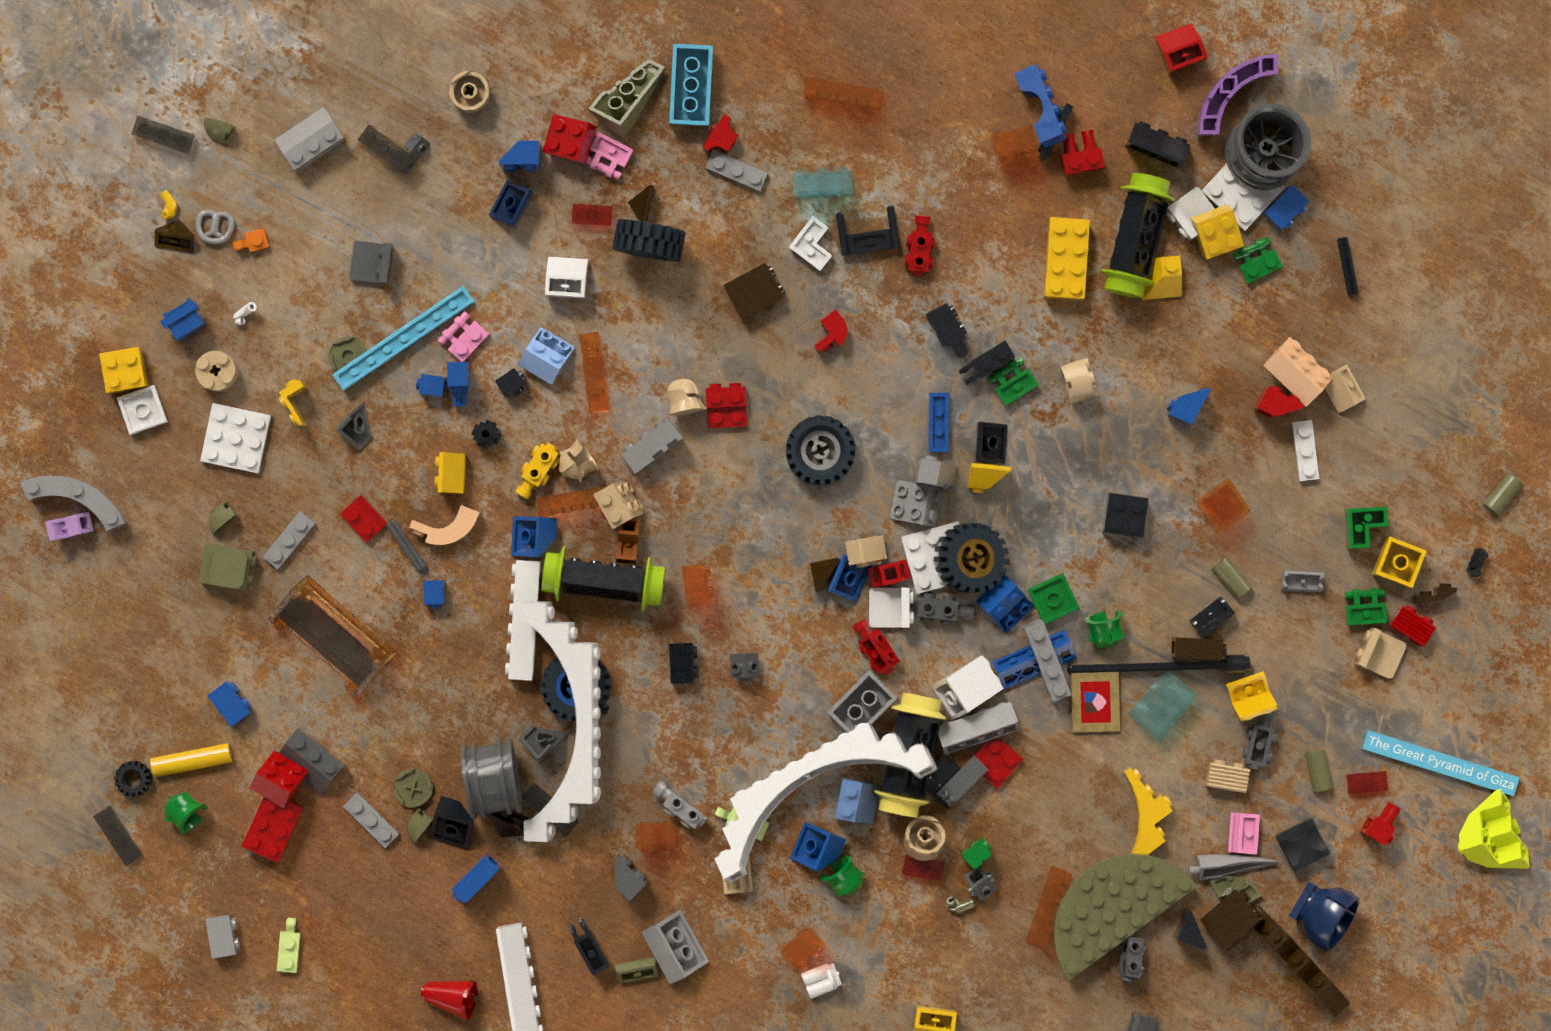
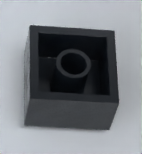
(1125, 515)

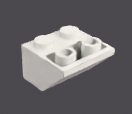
(566, 277)

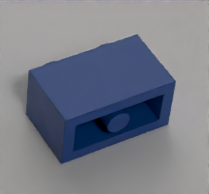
(1285, 208)
(230, 703)

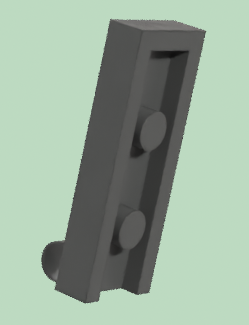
(962, 781)

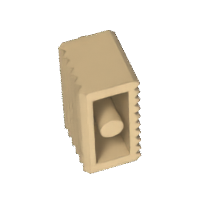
(866, 550)
(1227, 777)

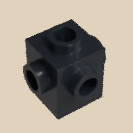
(493, 438)

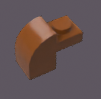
(628, 541)

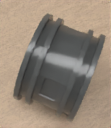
(491, 778)

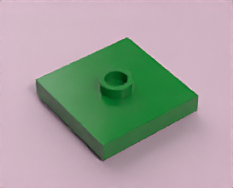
(1053, 598)

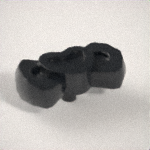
(1477, 562)

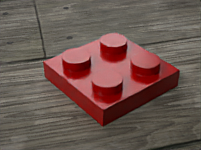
(998, 759)

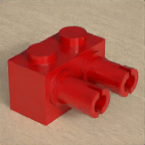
(1083, 161)
(1381, 827)

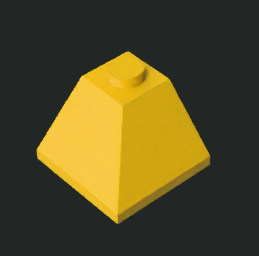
(1167, 279)
(985, 476)

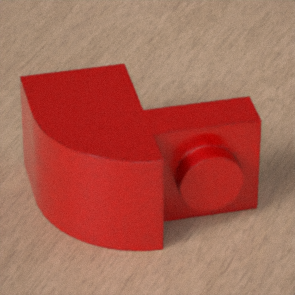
(837, 330)

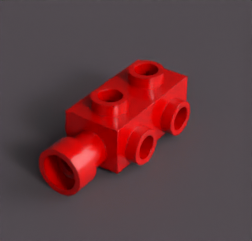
(917, 250)
(876, 648)

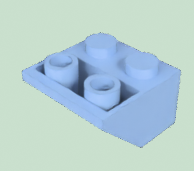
(546, 355)

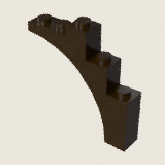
(1302, 964)

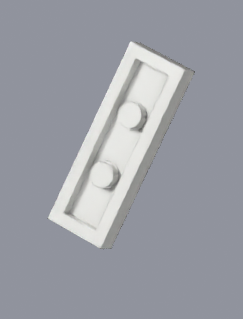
(1305, 450)

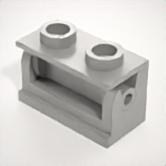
(222, 936)

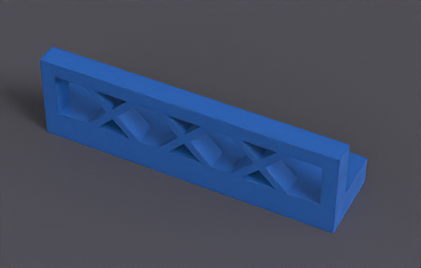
(1023, 658)

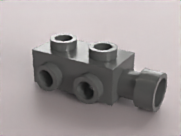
(938, 609)
(1260, 745)
(1131, 959)

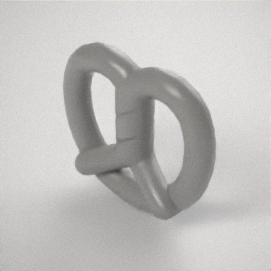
(214, 227)

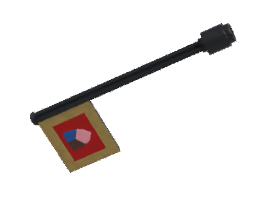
(1097, 688)

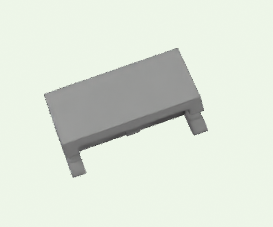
(1302, 581)

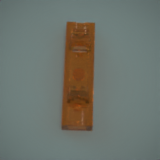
(594, 372)

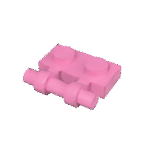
(611, 150)
(469, 339)

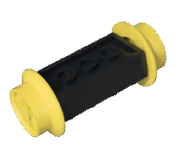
(912, 730)

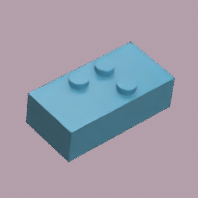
(691, 84)

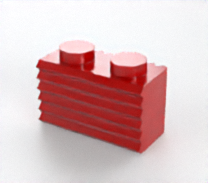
(1412, 626)

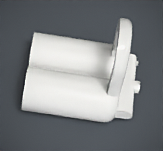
(821, 980)

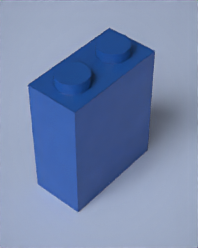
(475, 879)

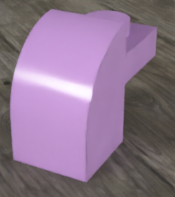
(69, 526)

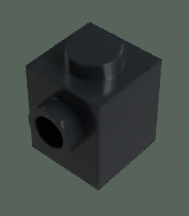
(511, 383)

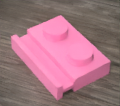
(1243, 833)

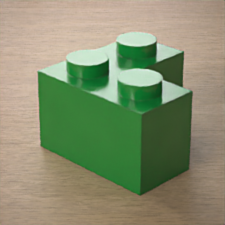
(1358, 524)

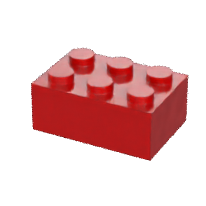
(272, 829)

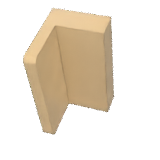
(1344, 389)

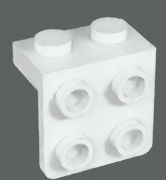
(1186, 207)
(890, 607)

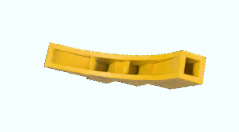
(1150, 812)

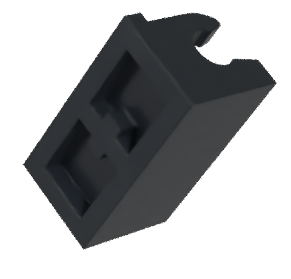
(1212, 616)

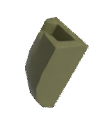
(218, 130)
(221, 516)
(418, 824)

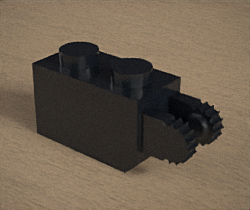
(947, 328)
(989, 361)
(590, 948)

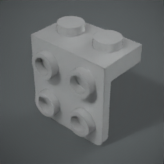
(916, 503)

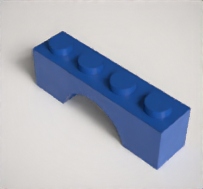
(1048, 128)

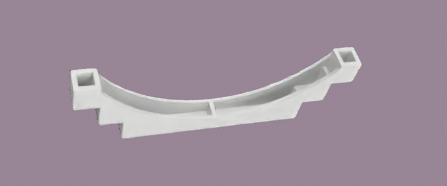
(582, 670)
(759, 801)

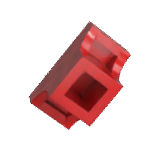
(721, 136)
(888, 573)

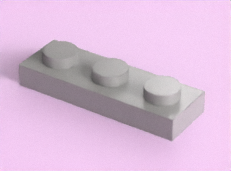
(736, 170)
(289, 540)
(371, 820)

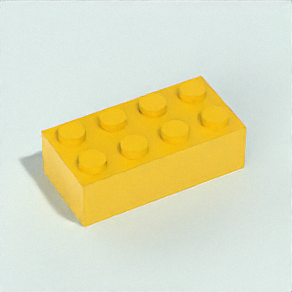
(1066, 258)

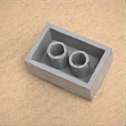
(862, 702)

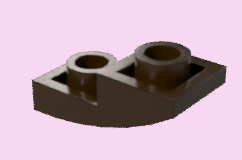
(1440, 592)

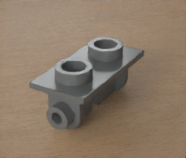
(417, 146)

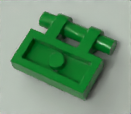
(1260, 266)
(1016, 386)
(1365, 613)

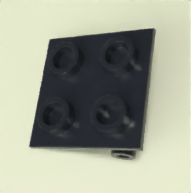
(937, 779)

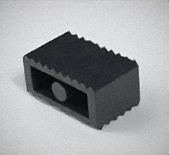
(682, 663)

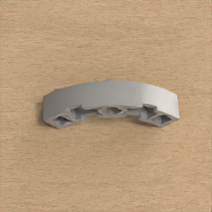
(81, 491)

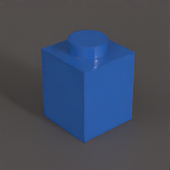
(431, 385)
(434, 593)

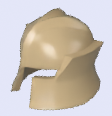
(682, 397)
(576, 461)

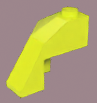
(1492, 835)

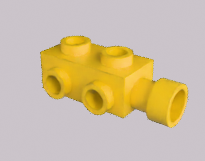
(541, 466)

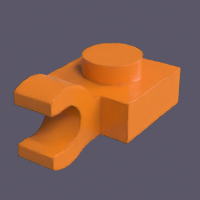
(255, 241)

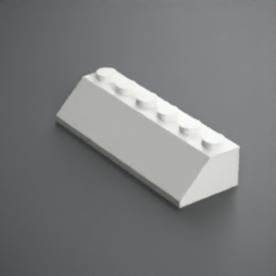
(517, 977)

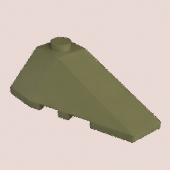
(623, 104)

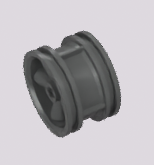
(1290, 129)

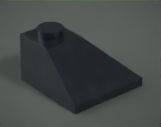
(451, 823)

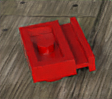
(363, 518)

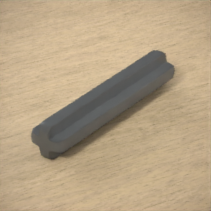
(406, 545)

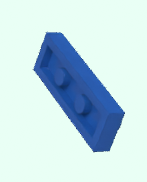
(938, 422)

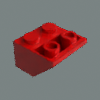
(1181, 48)
(1274, 403)

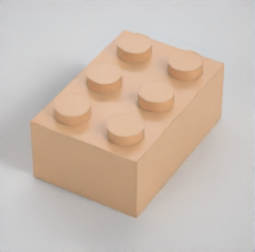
(1298, 371)

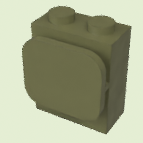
(227, 567)

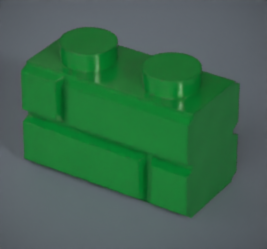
(976, 852)

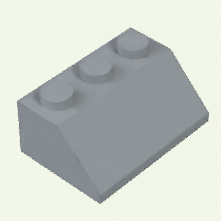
(310, 140)
(675, 947)

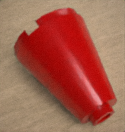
(452, 996)

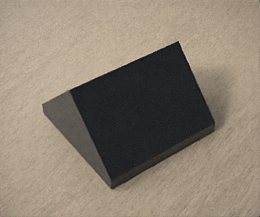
(990, 443)
(1189, 931)

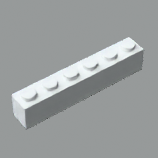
(522, 634)

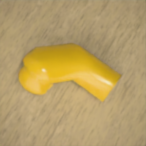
(170, 205)

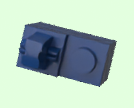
(458, 382)

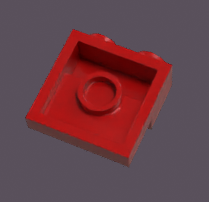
(726, 406)

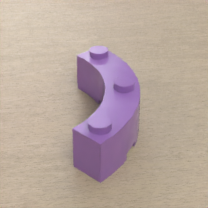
(1219, 95)

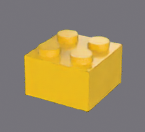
(1217, 231)
(124, 370)
(1399, 562)

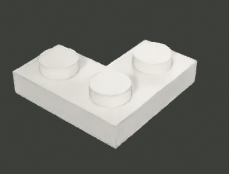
(806, 244)

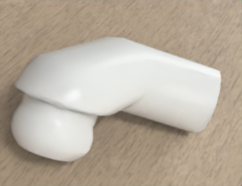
(243, 312)

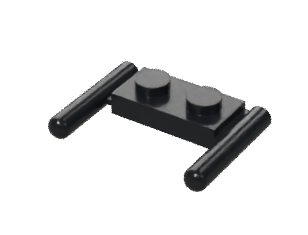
(868, 241)

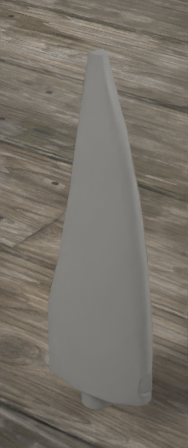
(1221, 865)

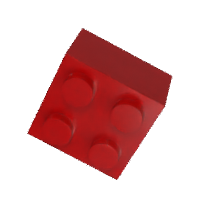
(569, 139)
(278, 779)

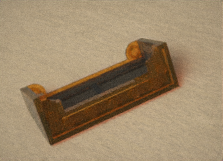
(333, 634)

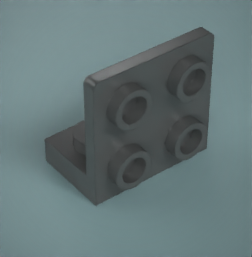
(371, 262)

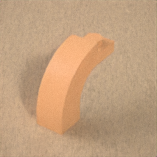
(457, 530)

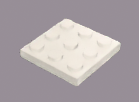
(1244, 201)
(235, 438)
(920, 556)

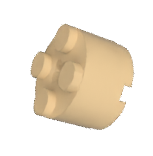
(480, 95)
(206, 365)
(1079, 380)
(924, 849)

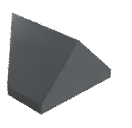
(356, 427)
(541, 740)

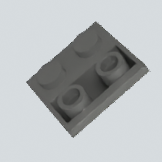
(627, 879)

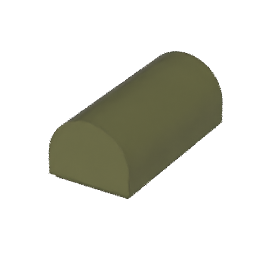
(1503, 494)
(1231, 578)
(1319, 770)
(637, 970)

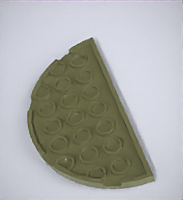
(1111, 904)

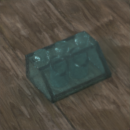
(822, 183)
(1163, 704)

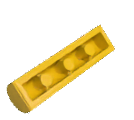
(191, 760)

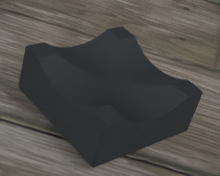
(1302, 844)

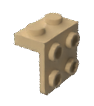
(618, 503)
(1380, 653)

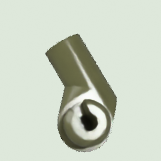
(957, 906)

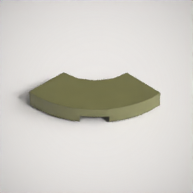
(1225, 885)

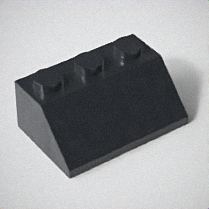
(1158, 144)

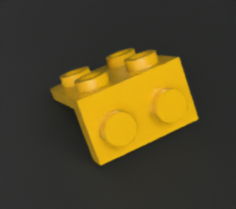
(293, 388)
(1251, 696)

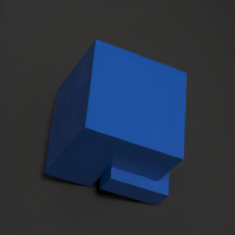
(184, 320)

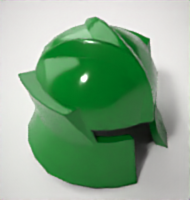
(1105, 632)
(181, 812)
(847, 877)

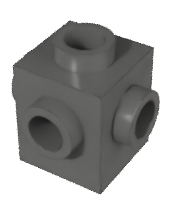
(744, 666)
(980, 883)

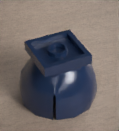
(1324, 915)

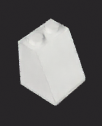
(967, 687)

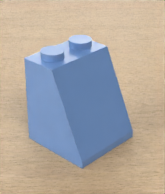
(857, 801)

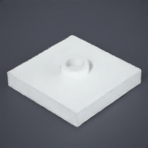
(142, 410)

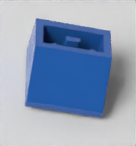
(523, 155)
(1005, 603)

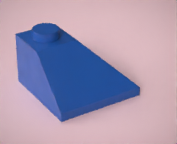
(1187, 407)
(532, 535)
(817, 847)

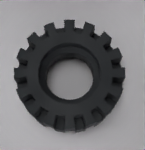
(121, 783)

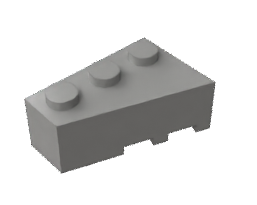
(651, 446)
(936, 473)

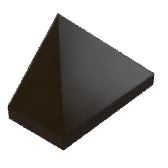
(641, 203)
(174, 236)
(821, 571)
(508, 824)

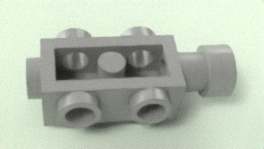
(681, 810)

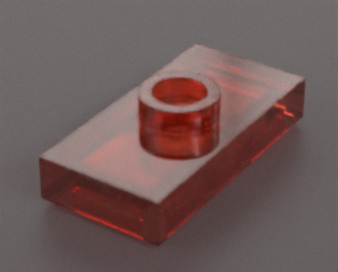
(592, 214)
(1367, 782)
(924, 869)

